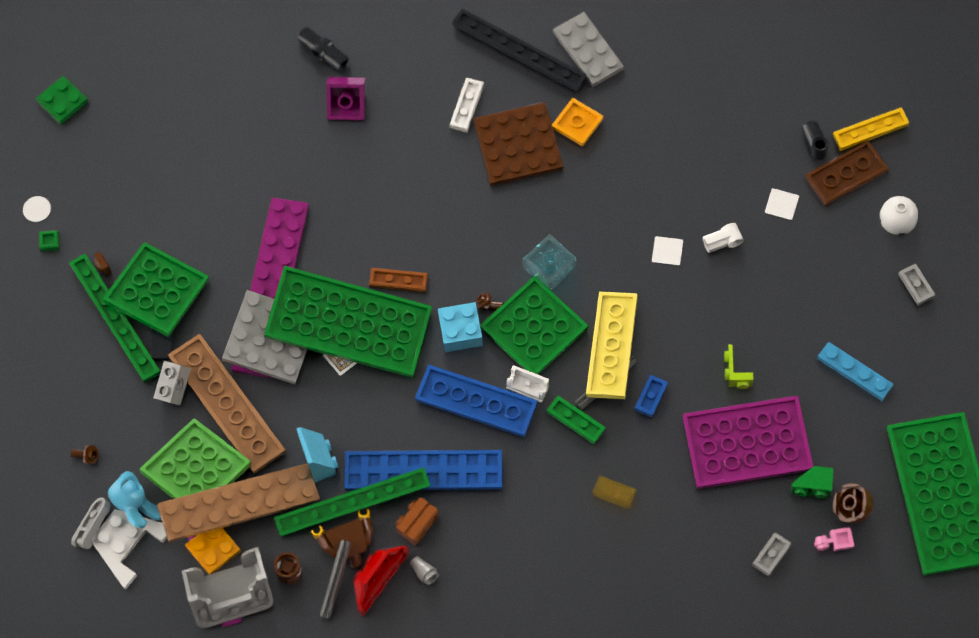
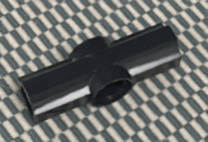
(323, 48)

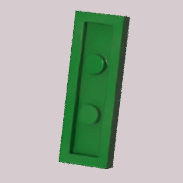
(576, 420)

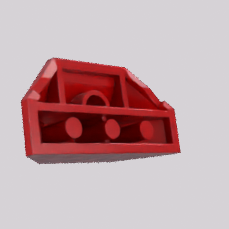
(376, 575)

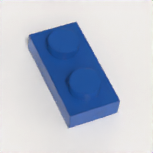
(651, 396)

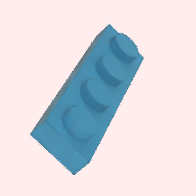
(855, 371)

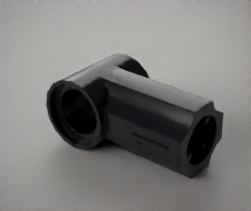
(815, 139)

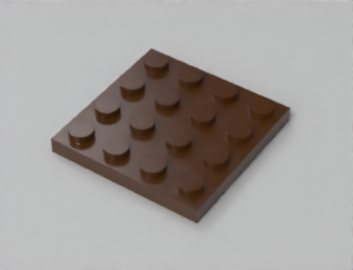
(518, 143)

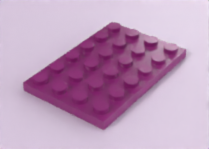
(747, 442)

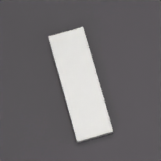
(466, 105)

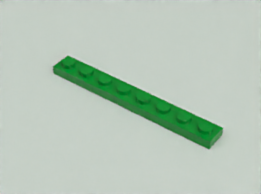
(115, 319)
(352, 501)

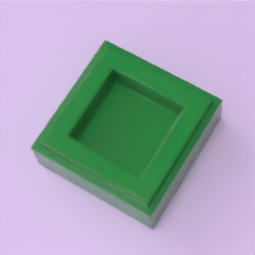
(49, 240)

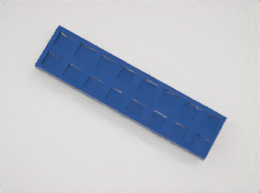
(443, 467)

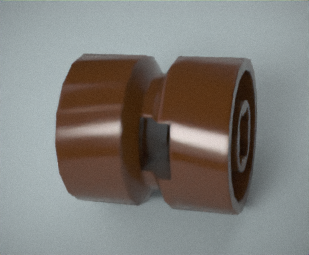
(288, 568)

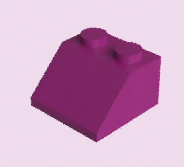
(346, 98)

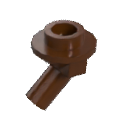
(484, 302)
(87, 454)

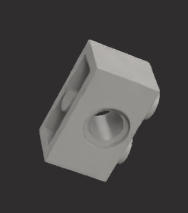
(172, 383)

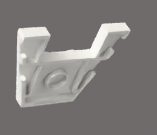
(118, 538)

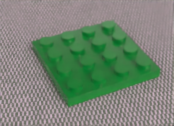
(156, 289)
(534, 326)

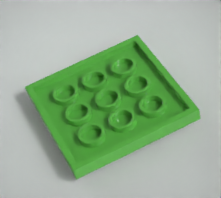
(194, 462)

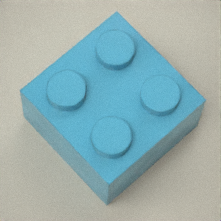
(460, 327)

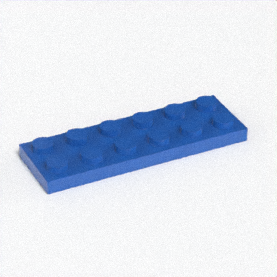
(476, 400)

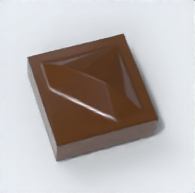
(101, 264)

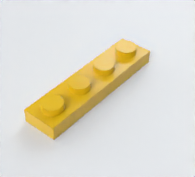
(870, 129)

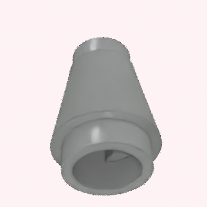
(424, 571)

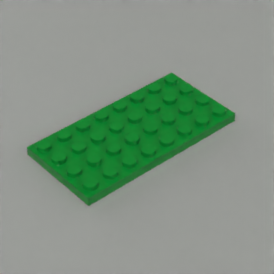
(348, 321)
(939, 490)

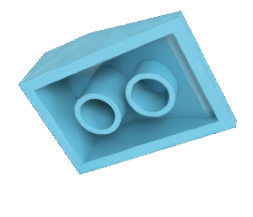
(317, 454)

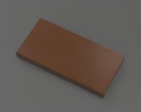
(846, 173)

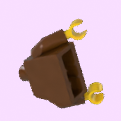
(356, 532)

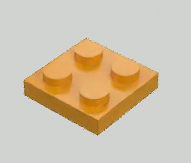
(577, 122)
(213, 549)

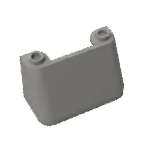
(228, 592)

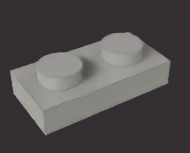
(916, 284)
(771, 554)

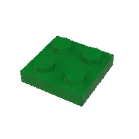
(61, 99)

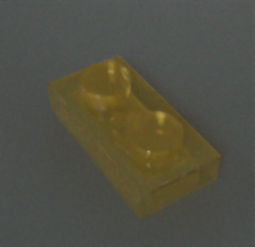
(614, 492)

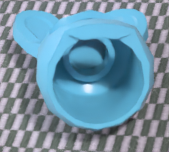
(132, 498)

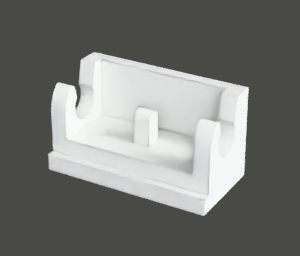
(527, 384)

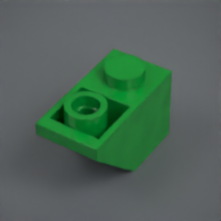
(815, 482)

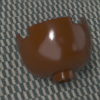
(853, 503)

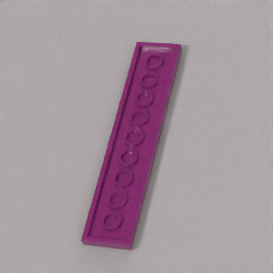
(277, 249)

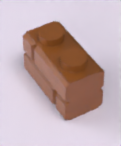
(417, 520)

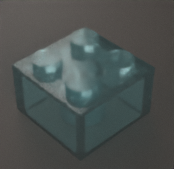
(550, 262)

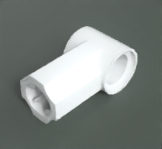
(727, 236)

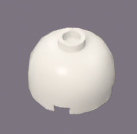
(899, 215)

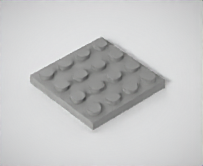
(253, 351)

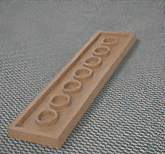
(227, 404)
(238, 502)

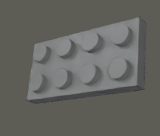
(588, 49)

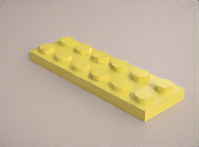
(612, 345)

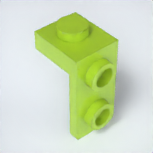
(738, 380)

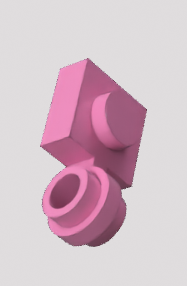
(840, 539)

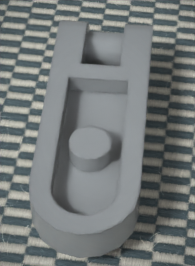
(90, 523)

